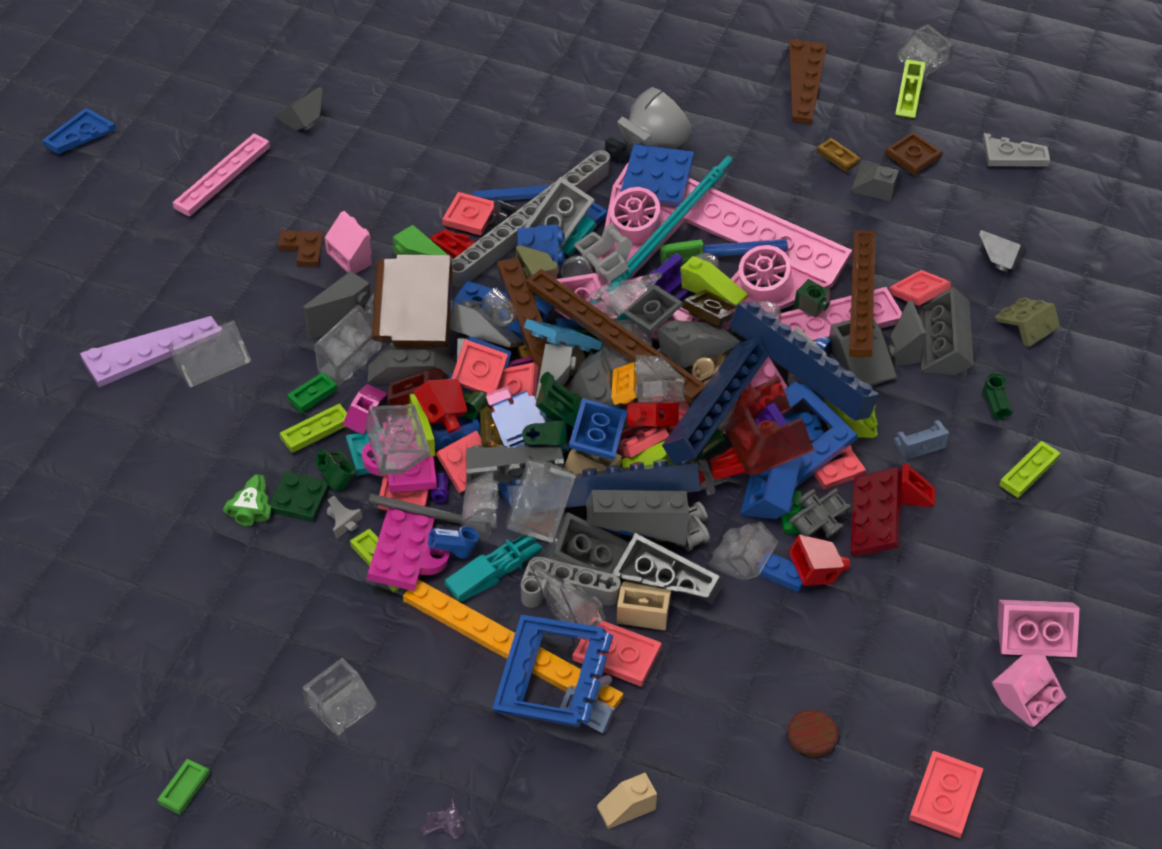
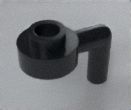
(498, 216)

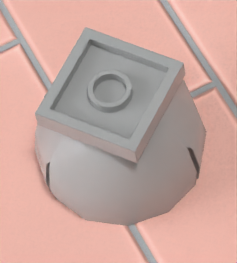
(655, 122)

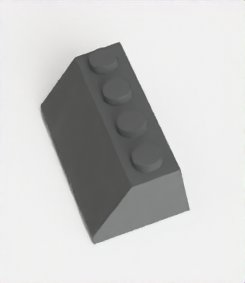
(948, 334)

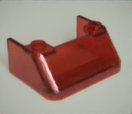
(765, 444)

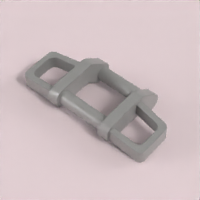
(614, 263)

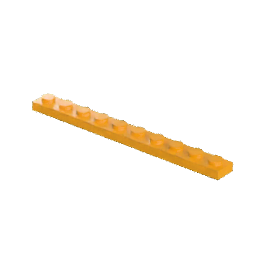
(497, 638)

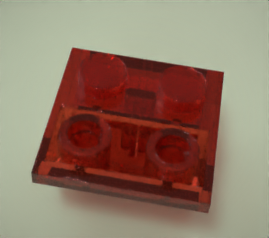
(400, 391)

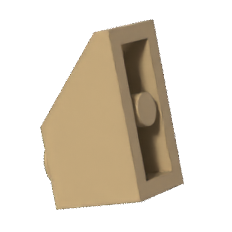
(628, 801)

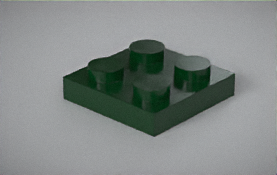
(299, 496)

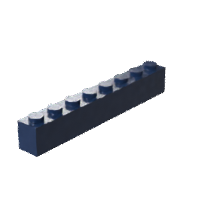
(805, 361)
(715, 401)
(638, 477)

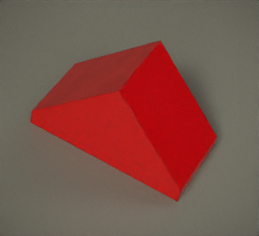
(916, 489)

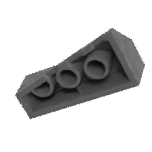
(507, 461)
(646, 513)
(662, 568)

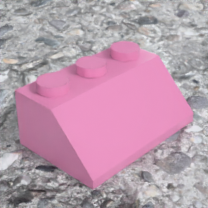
(1038, 628)

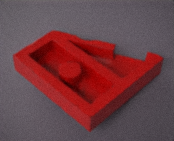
(452, 243)
(726, 465)

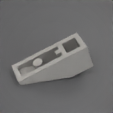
(557, 361)

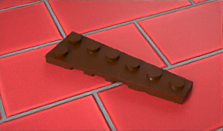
(805, 76)

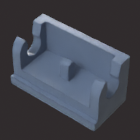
(922, 442)

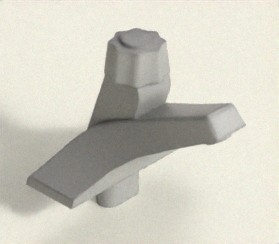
(344, 518)

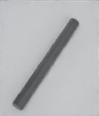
(415, 508)

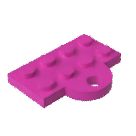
(417, 478)
(404, 551)

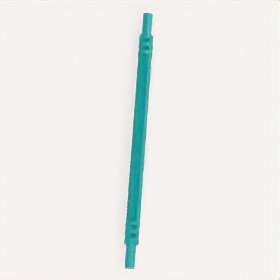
(672, 221)

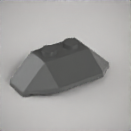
(402, 362)
(594, 381)

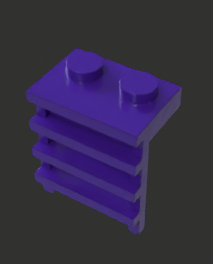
(671, 278)

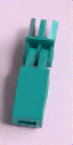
(486, 570)

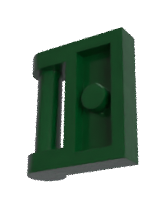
(558, 401)

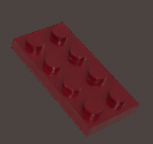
(876, 512)

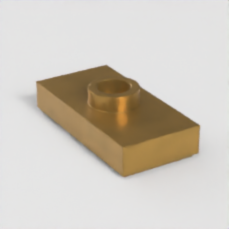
(838, 155)

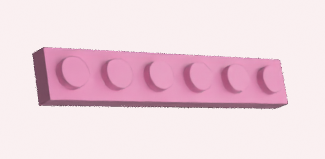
(221, 175)

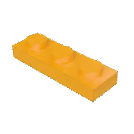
(624, 384)

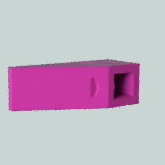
(359, 408)

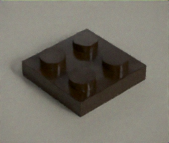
(710, 307)

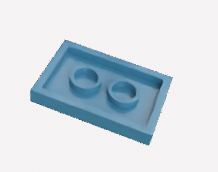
(560, 334)

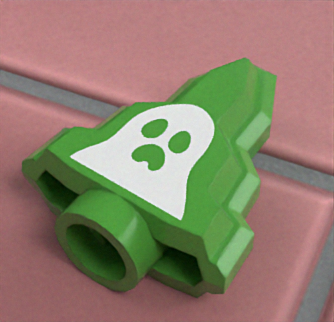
(250, 503)

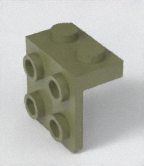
(1033, 317)

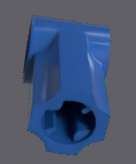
(459, 542)

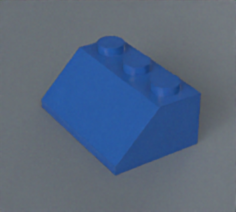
(771, 491)

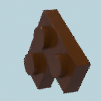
(306, 243)

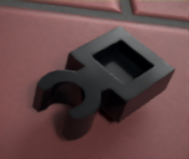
(617, 150)

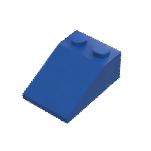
(597, 429)

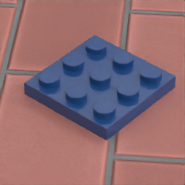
(660, 171)

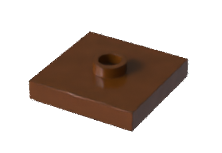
(913, 153)

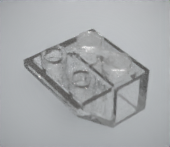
(929, 47)
(657, 381)
(481, 504)
(744, 551)
(338, 696)

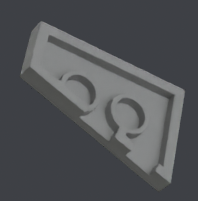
(1013, 154)

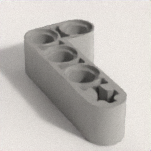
(593, 582)

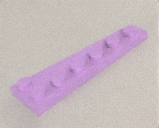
(134, 354)

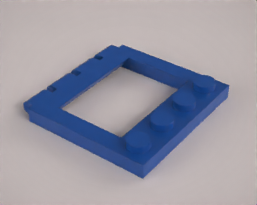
(828, 444)
(521, 663)

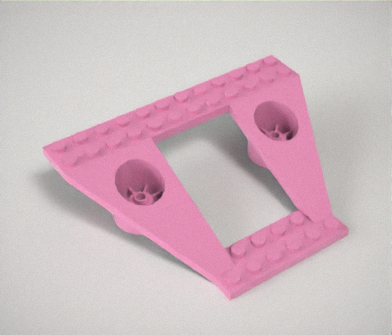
(735, 221)

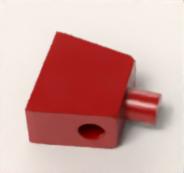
(442, 402)
(648, 414)
(817, 560)

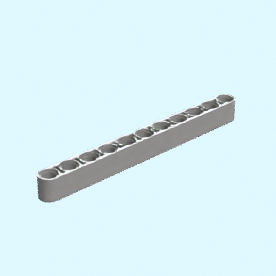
(505, 235)

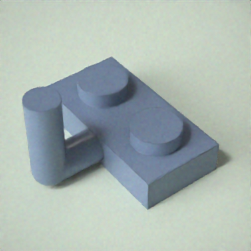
(601, 712)

